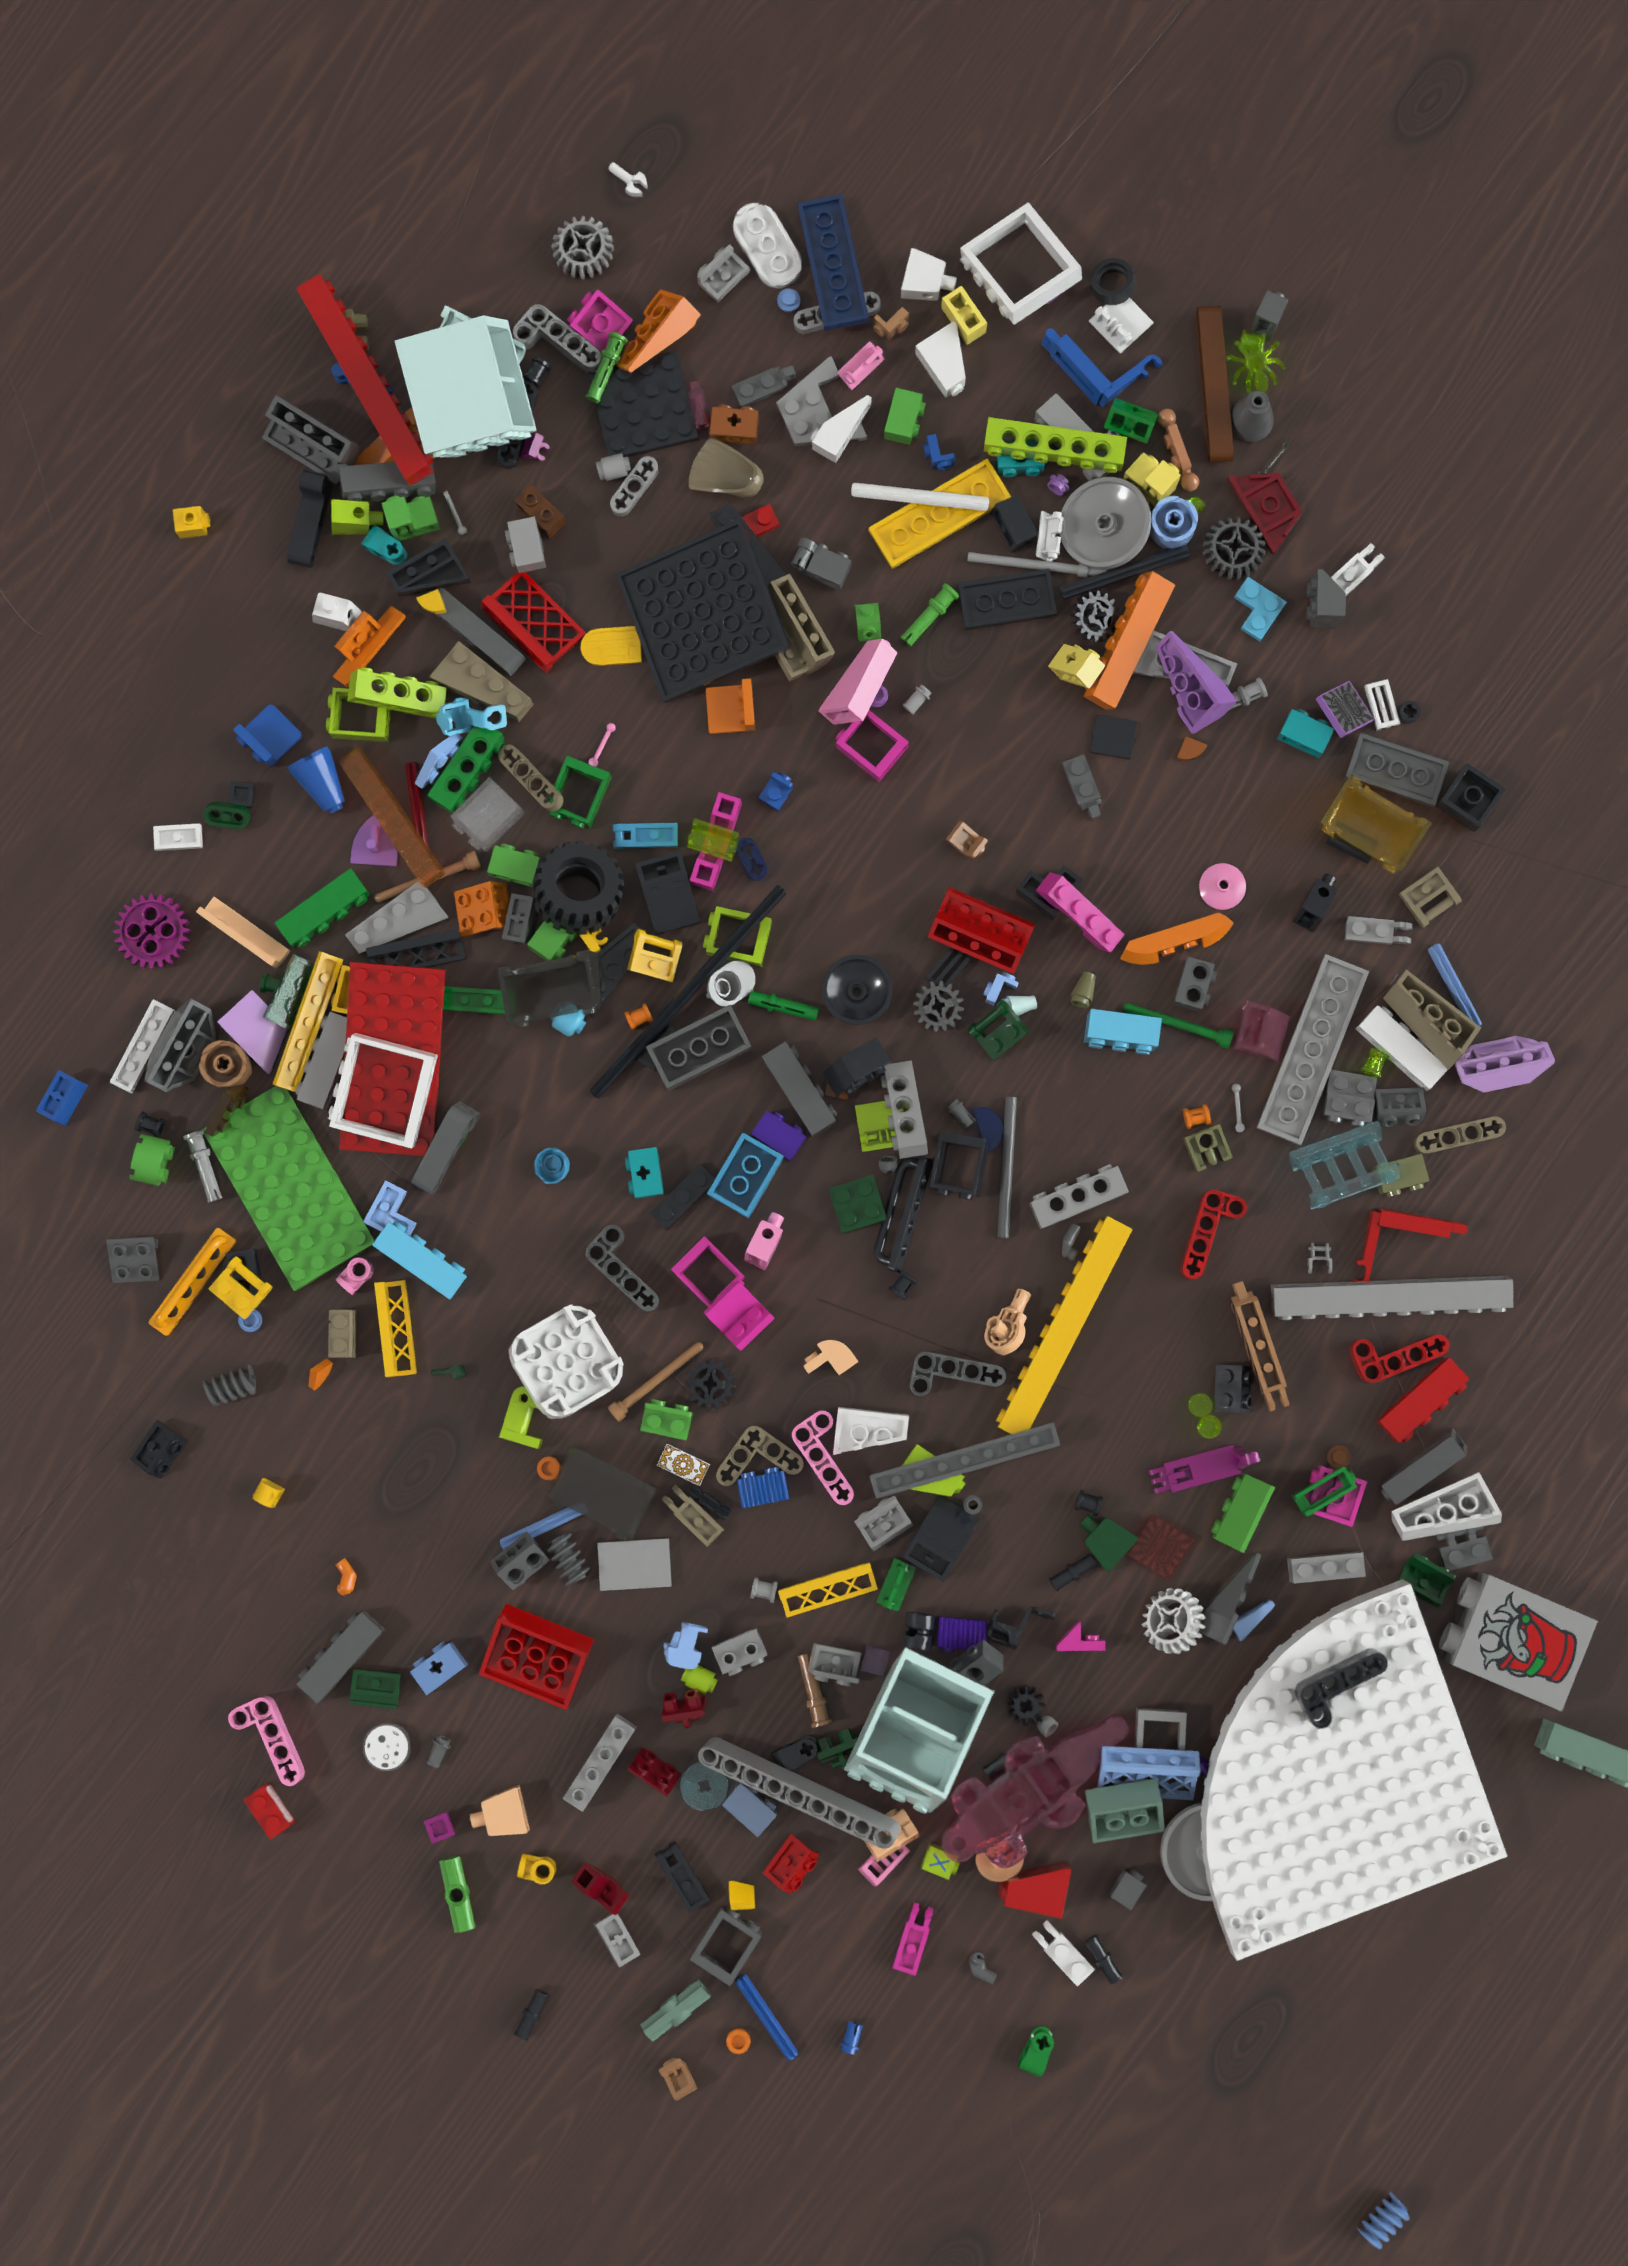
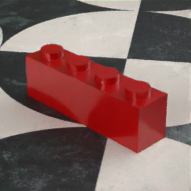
(1422, 1400)

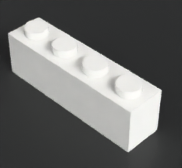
(1404, 1050)

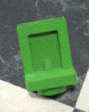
(868, 621)

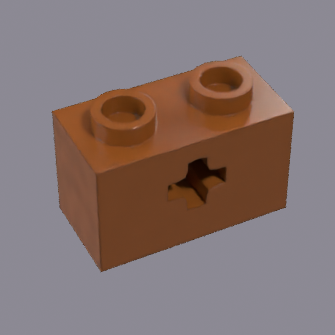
(745, 430)

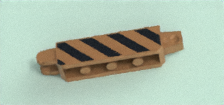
(1258, 1345)

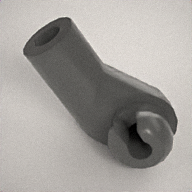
(1068, 1241)

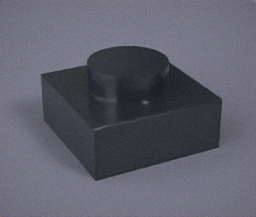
(241, 793)

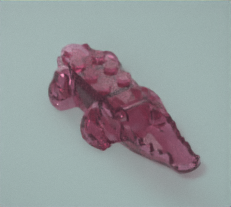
(1027, 1794)

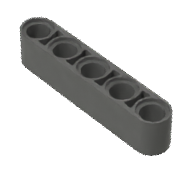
(480, 635)

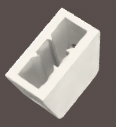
(925, 277)
(334, 612)

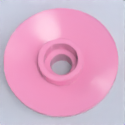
(1214, 894)

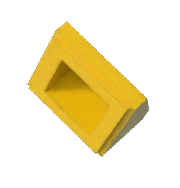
(741, 1896)

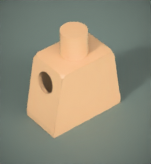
(502, 1813)

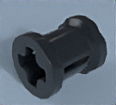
(536, 371)
(150, 1124)
(903, 1285)
(1088, 1502)

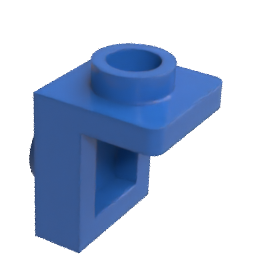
(932, 451)

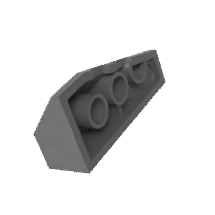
(1221, 1608)

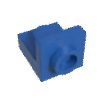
(776, 790)

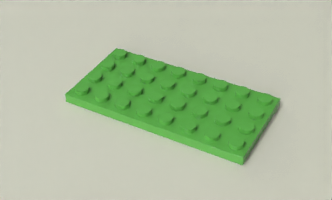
(290, 1188)

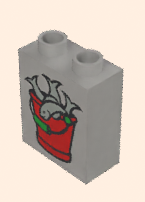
(1517, 1639)

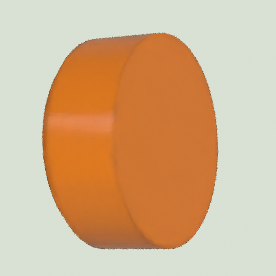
(548, 1468)
(738, 2040)

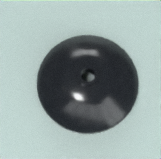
(860, 973)

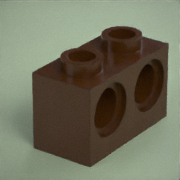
(533, 504)

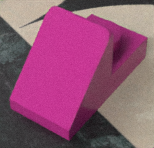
(1072, 1641)

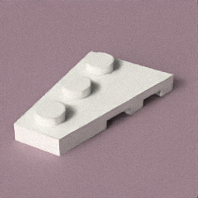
(867, 1428)

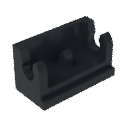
(1014, 523)

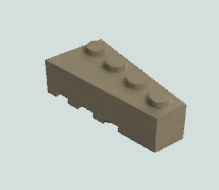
(476, 680)
(1432, 1018)

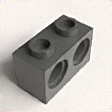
(1269, 314)
(1190, 983)
(518, 1558)

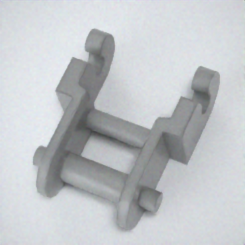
(1326, 1248)

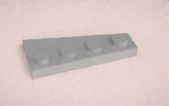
(1151, 665)
(402, 915)

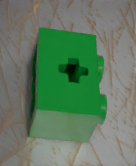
(1131, 420)

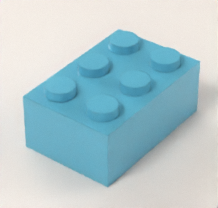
(1122, 1031)

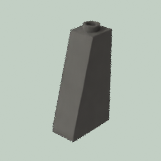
(1424, 1467)

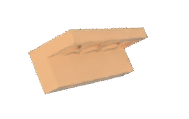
(244, 932)

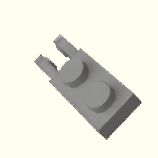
(1375, 930)

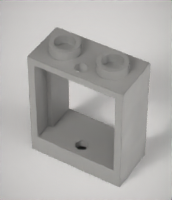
(1160, 1715)

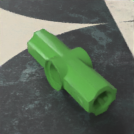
(460, 1909)

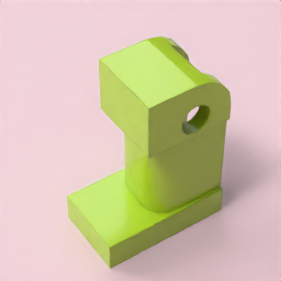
(518, 1420)

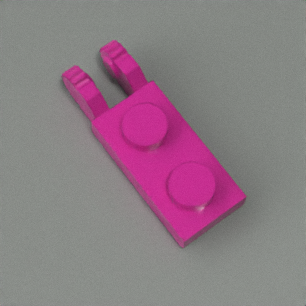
(912, 1942)

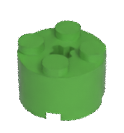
(151, 1160)

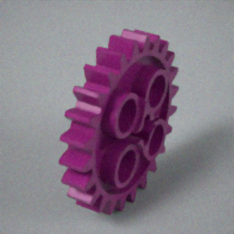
(138, 917)

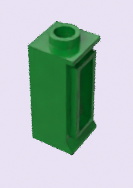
(1346, 1478)

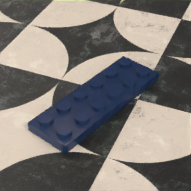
(833, 262)

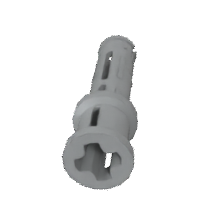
(1246, 694)
(200, 1155)

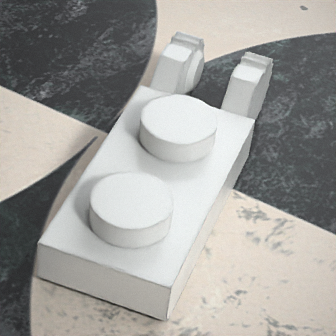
(1356, 570)
(1065, 1955)

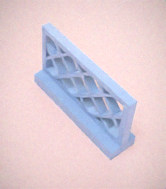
(1151, 1763)

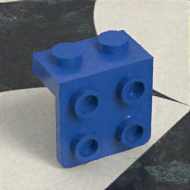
(268, 736)

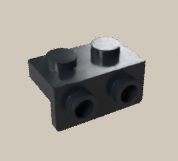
(1233, 1389)

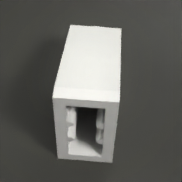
(943, 359)

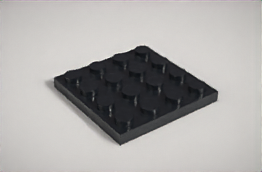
(646, 408)

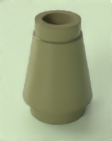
(1083, 992)

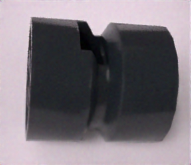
(918, 1630)

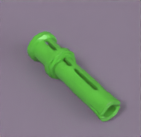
(610, 357)
(936, 607)

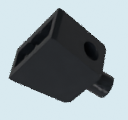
(1316, 903)

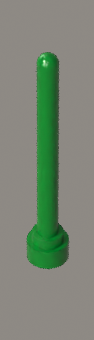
(1222, 1037)

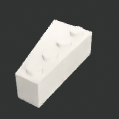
(1450, 1509)

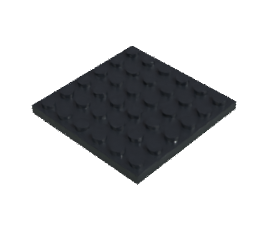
(702, 610)

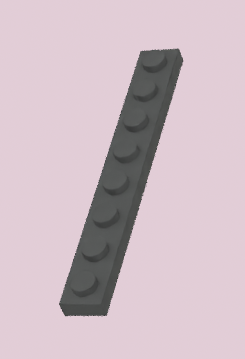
(964, 1460)

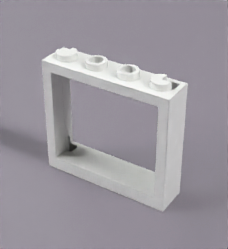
(1018, 311)
(341, 1091)

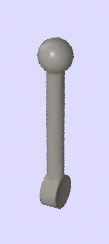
(461, 529)
(1239, 1127)

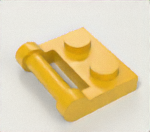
(653, 963)
(234, 1293)

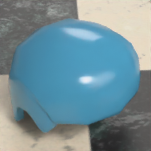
(551, 1165)

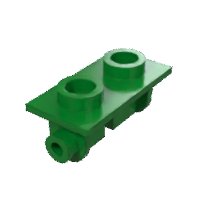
(896, 1584)

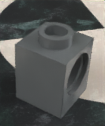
(1128, 1888)

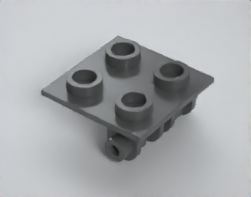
(133, 1259)

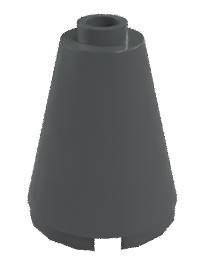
(1252, 417)

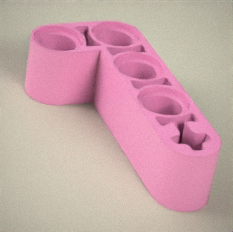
(826, 1461)
(271, 1742)

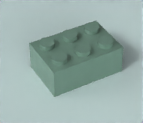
(1124, 1810)

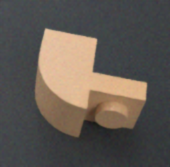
(833, 1351)

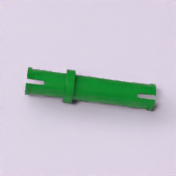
(783, 1005)

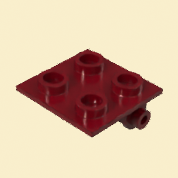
(654, 1771)

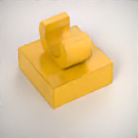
(592, 942)

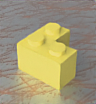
(1153, 479)

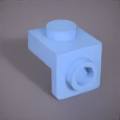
(993, 989)

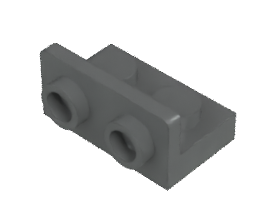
(1400, 1106)

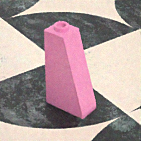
(859, 684)

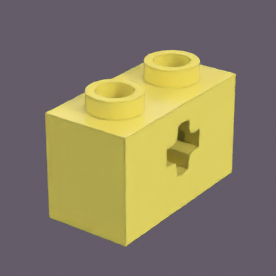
(963, 311)
(1077, 665)

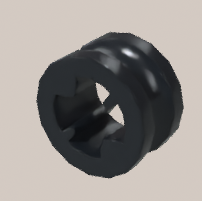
(1413, 707)

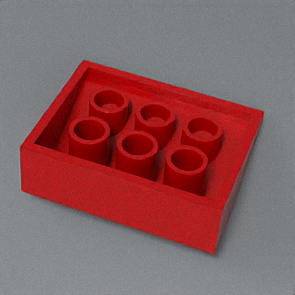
(536, 1656)

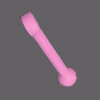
(610, 728)

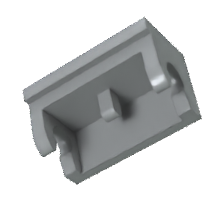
(616, 1939)

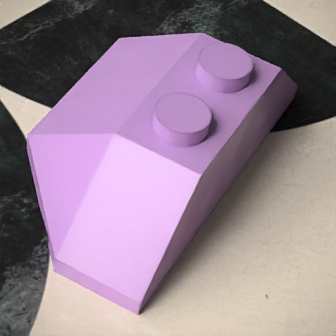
(1503, 1063)

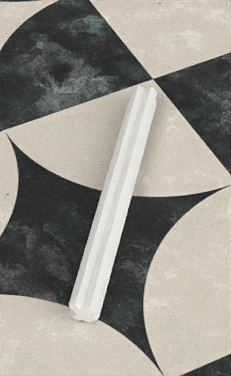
(920, 496)

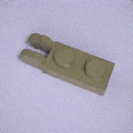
(694, 1517)

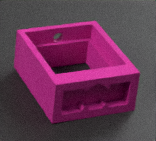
(887, 762)
(692, 1256)

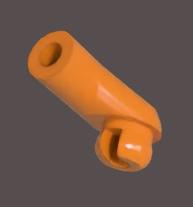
(348, 1577)

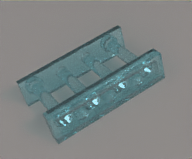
(1344, 1144)

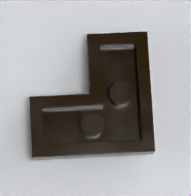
(229, 1102)

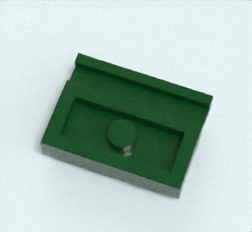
(375, 1688)

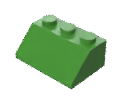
(1242, 1512)

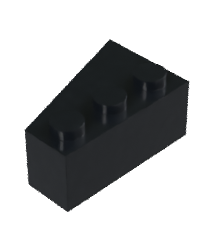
(428, 571)

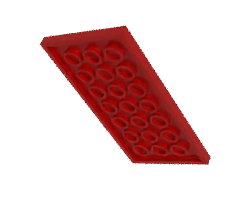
(401, 1008)

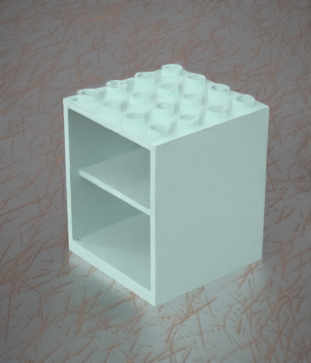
(466, 387)

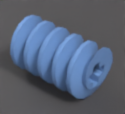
(1384, 2221)

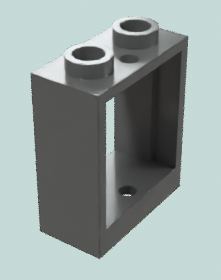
(712, 1965)

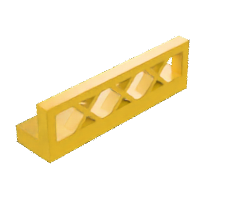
(386, 1328)
(823, 1581)

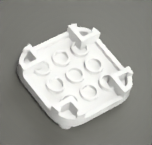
(565, 1362)

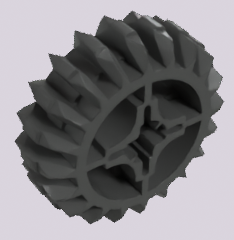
(1243, 549)

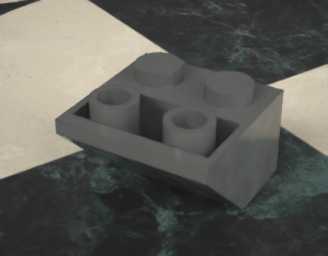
(1326, 601)

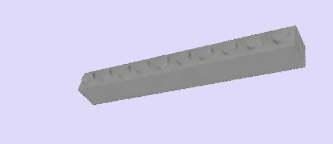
(1392, 1296)

